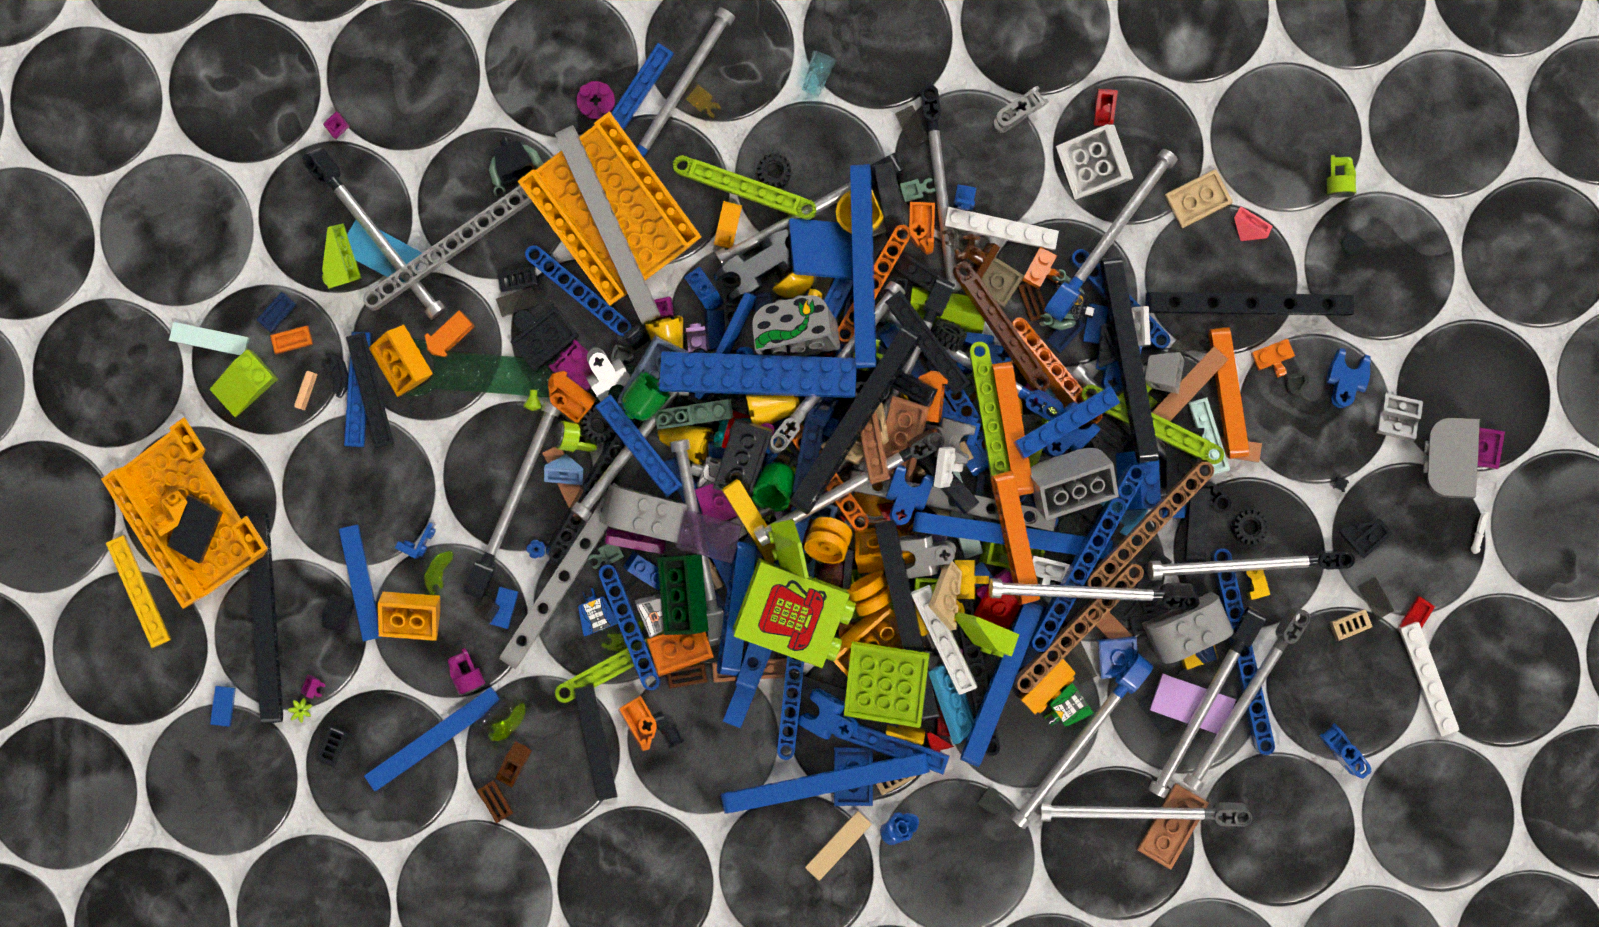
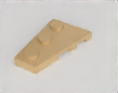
(945, 593)

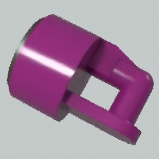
(467, 681)

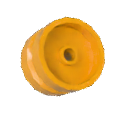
(828, 540)
(870, 593)

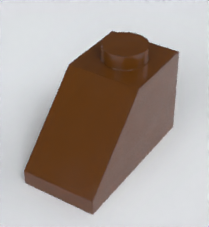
(513, 764)

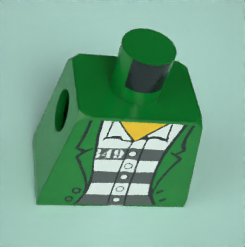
(1068, 707)

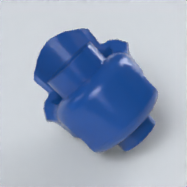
(899, 828)

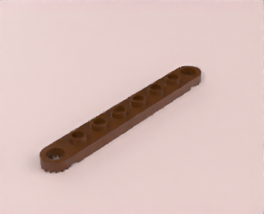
(1001, 326)

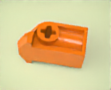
(922, 218)
(449, 334)
(937, 380)
(569, 396)
(634, 714)

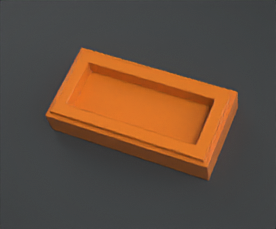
(291, 339)

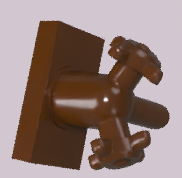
(980, 258)

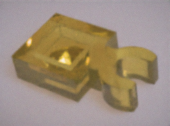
(701, 100)

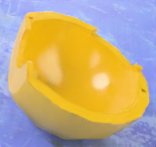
(844, 217)
(793, 285)

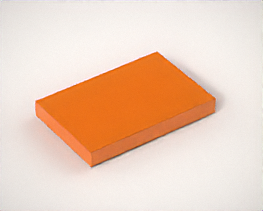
(678, 651)

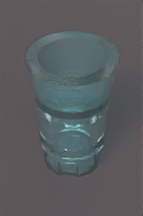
(818, 73)

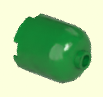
(643, 397)
(774, 487)

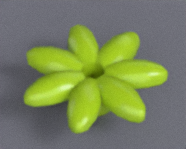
(299, 713)

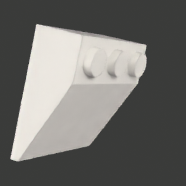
(1094, 161)

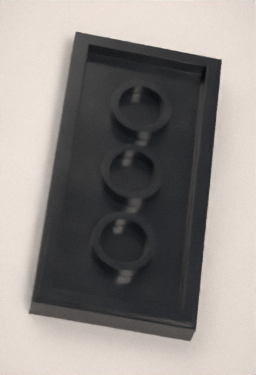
(743, 455)

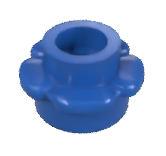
(539, 553)

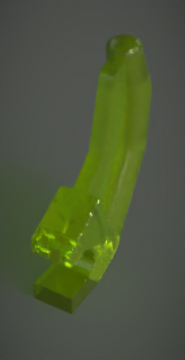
(435, 571)
(618, 642)
(506, 728)

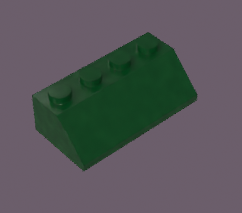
(683, 594)

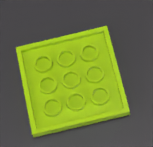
(886, 684)

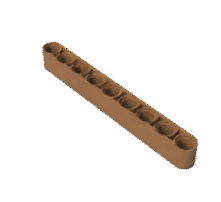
(1158, 521)
(1069, 631)

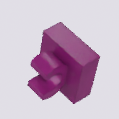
(310, 686)

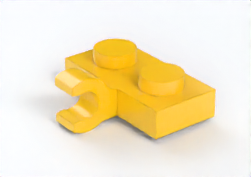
(969, 579)

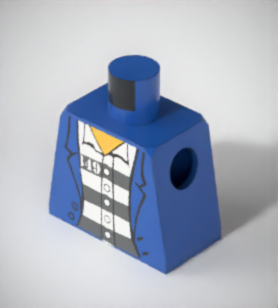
(595, 613)

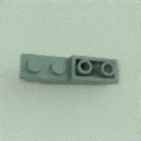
(694, 414)

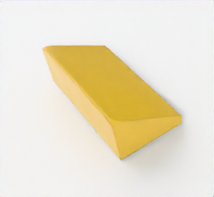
(907, 733)

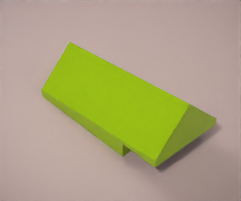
(958, 310)

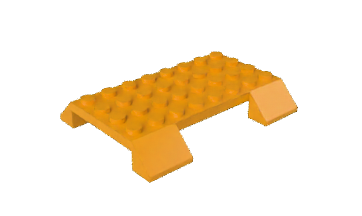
(178, 465)

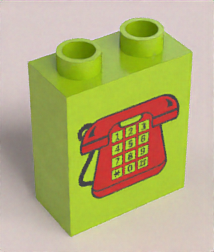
(793, 614)

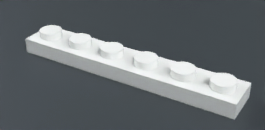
(1001, 228)
(945, 643)
(1429, 679)

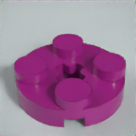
(588, 92)

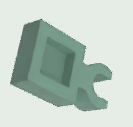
(913, 190)
(608, 553)

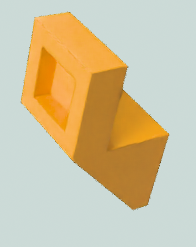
(727, 224)
(174, 506)

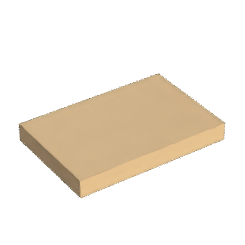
(1198, 198)

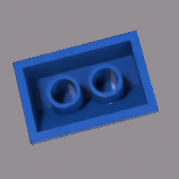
(1149, 491)

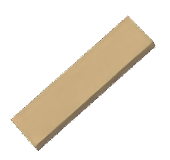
(838, 845)

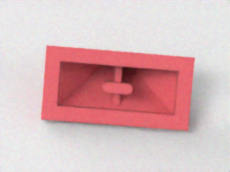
(1250, 226)

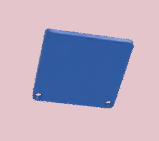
(820, 249)

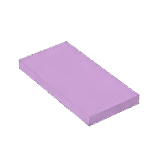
(1180, 700)

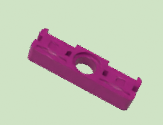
(634, 541)

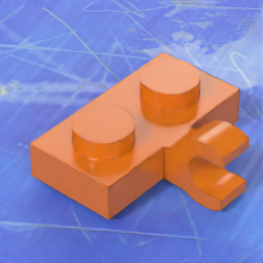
(1041, 268)
(1273, 356)

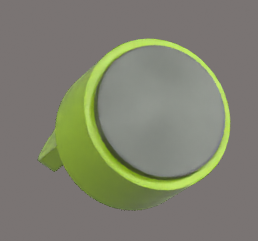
(1342, 185)
(567, 438)

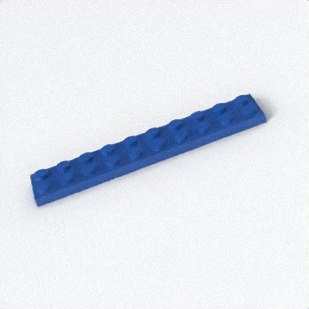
(758, 374)

